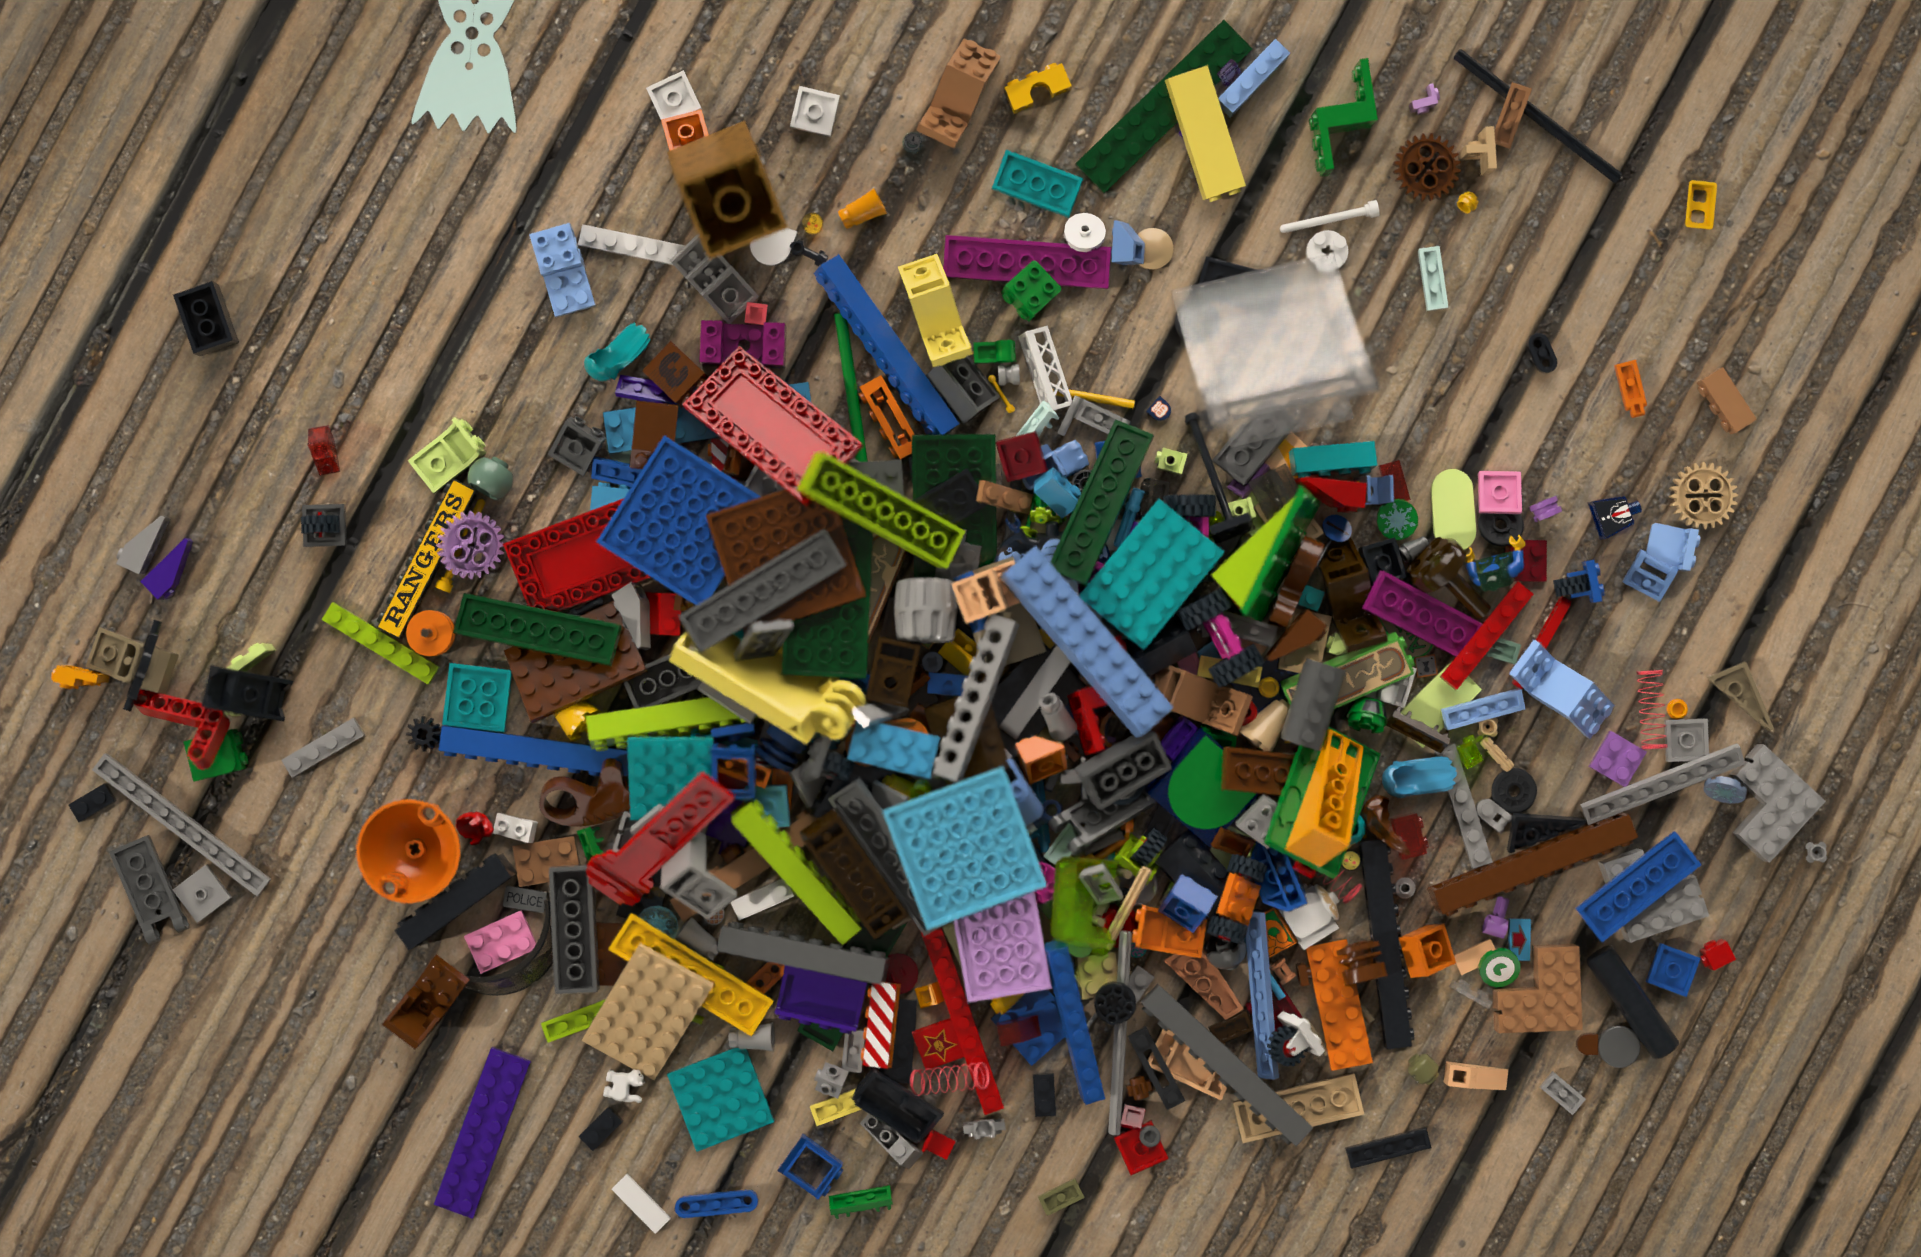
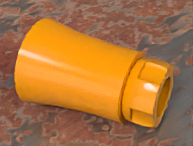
(862, 209)

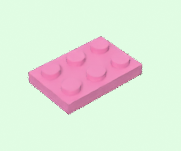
(501, 941)

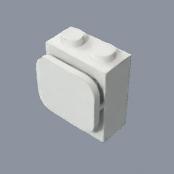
(1310, 921)

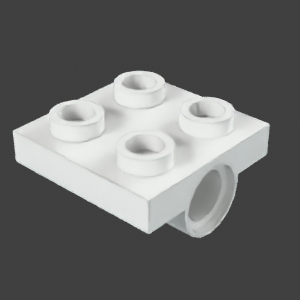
(1395, 693)

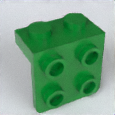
(1030, 290)

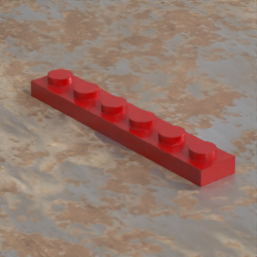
(1486, 635)

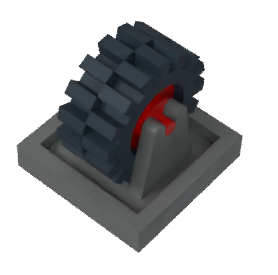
(324, 525)
(825, 762)

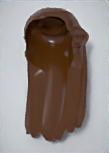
(1376, 817)

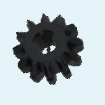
(416, 732)

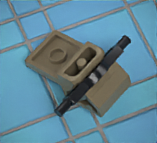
(133, 661)

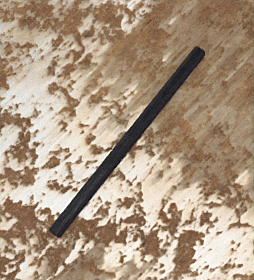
(1540, 118)

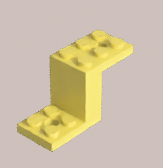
(935, 310)

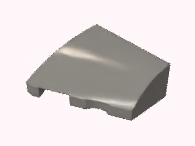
(807, 790)

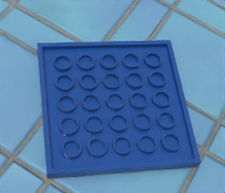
(665, 523)

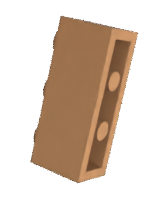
(1726, 401)

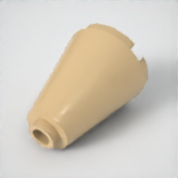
(1266, 727)

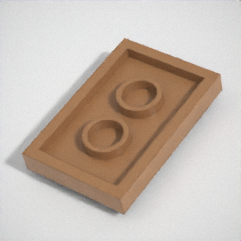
(536, 858)

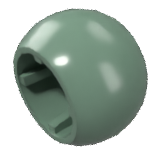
(490, 477)

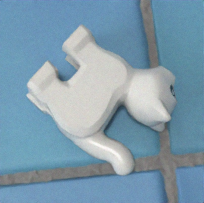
(622, 1084)

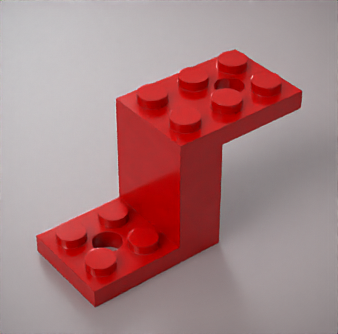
(1082, 707)

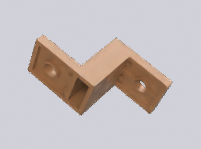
(958, 93)
(1202, 699)

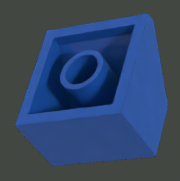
(1187, 903)

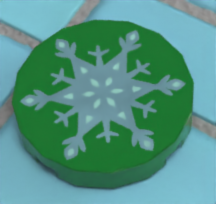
(1397, 519)

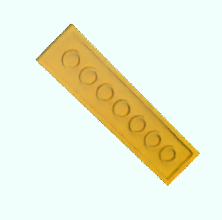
(729, 996)

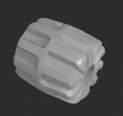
(925, 610)

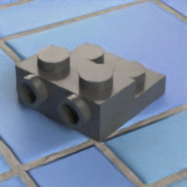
(577, 445)

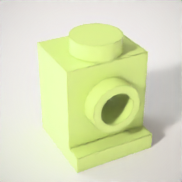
(1176, 467)
(1246, 506)

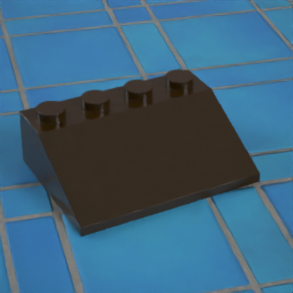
(989, 748)

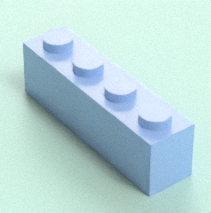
(1253, 77)

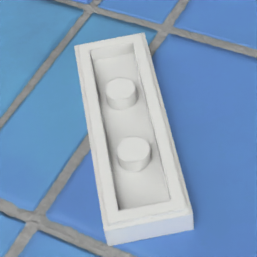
(641, 1203)

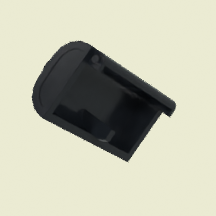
(896, 1106)

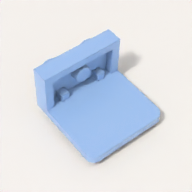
(1673, 545)

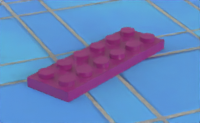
(1420, 614)

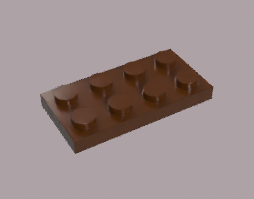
(1255, 771)

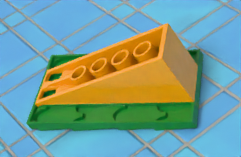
(1322, 802)

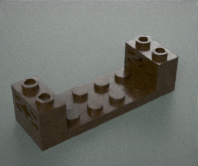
(853, 873)

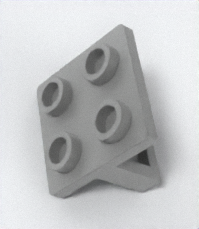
(1072, 776)

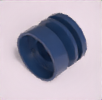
(780, 749)

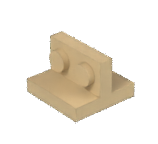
(1482, 149)

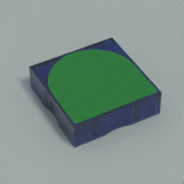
(1195, 791)

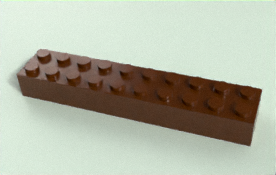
(1532, 863)

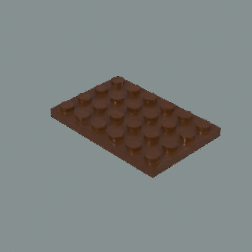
(557, 682)

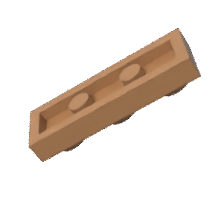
(1511, 114)
(1004, 497)

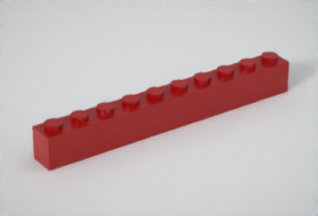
(962, 1018)

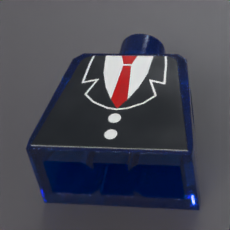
(1613, 515)

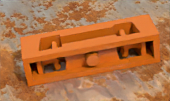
(873, 388)

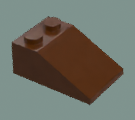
(650, 426)
(1301, 632)

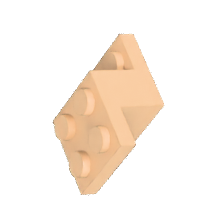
(984, 593)

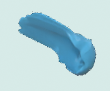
(1419, 776)

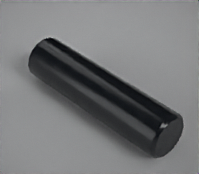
(1632, 1002)

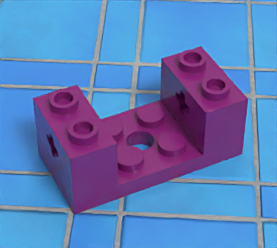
(722, 339)

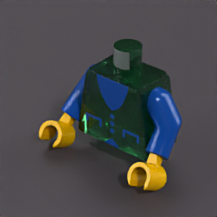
(1496, 570)

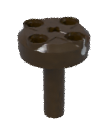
(1439, 567)

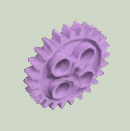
(489, 548)

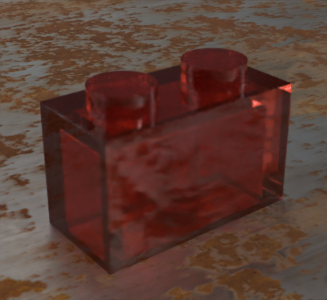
(1409, 828)

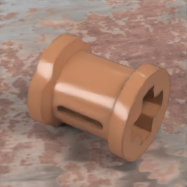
(1289, 975)

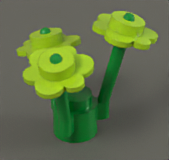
(1040, 516)

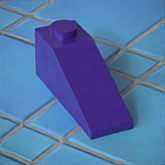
(167, 574)

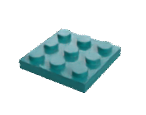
(477, 697)

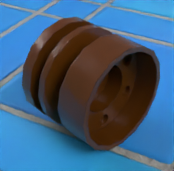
(1361, 962)

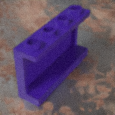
(820, 999)

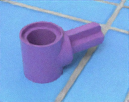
(1496, 923)

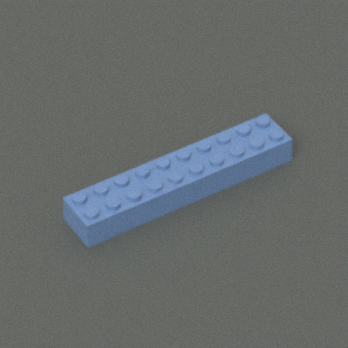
(1086, 642)

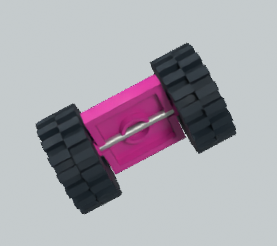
(1196, 511)
(1237, 660)

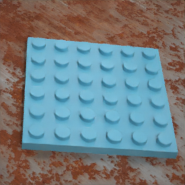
(964, 848)

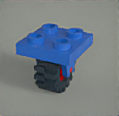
(1582, 583)

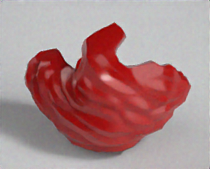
(474, 826)

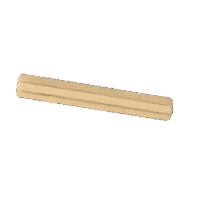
(1129, 901)

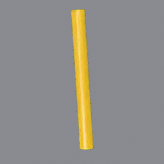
(1100, 398)

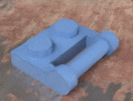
(1646, 581)

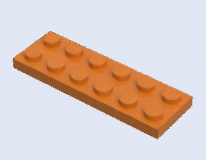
(1338, 1007)

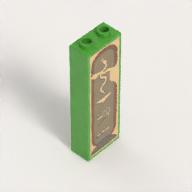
(1366, 670)

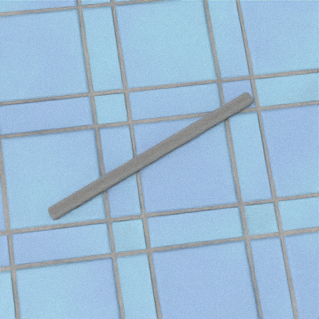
(1119, 1041)

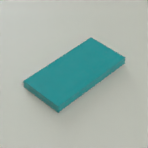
(1037, 183)

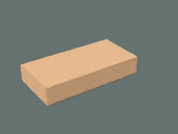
(1469, 958)

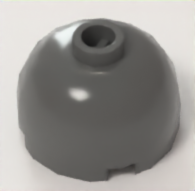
(1224, 953)

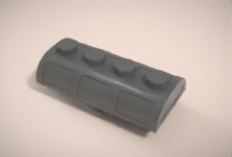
(1313, 704)

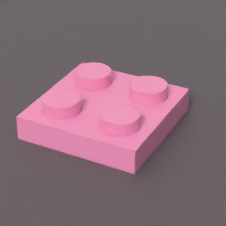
(1499, 492)

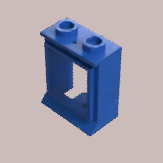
(737, 753)
(795, 1152)

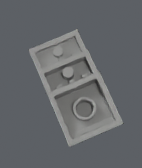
(714, 280)

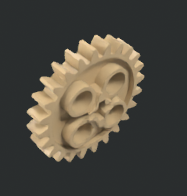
(1703, 476)

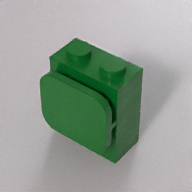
(228, 759)

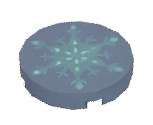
(1725, 790)

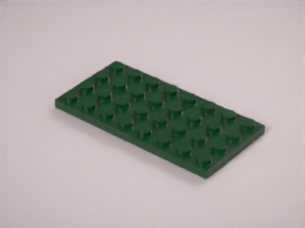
(940, 458)
(836, 638)

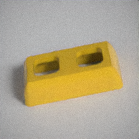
(1707, 207)

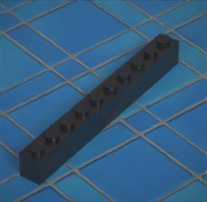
(1383, 928)

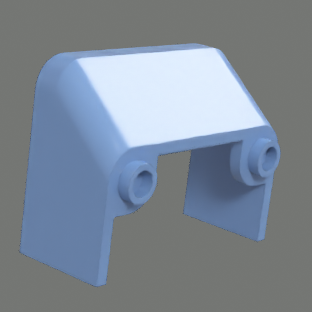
(1026, 799)

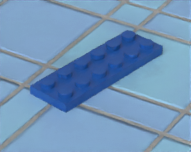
(1638, 886)

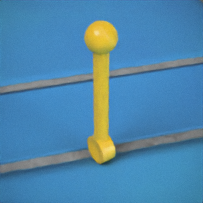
(1010, 408)

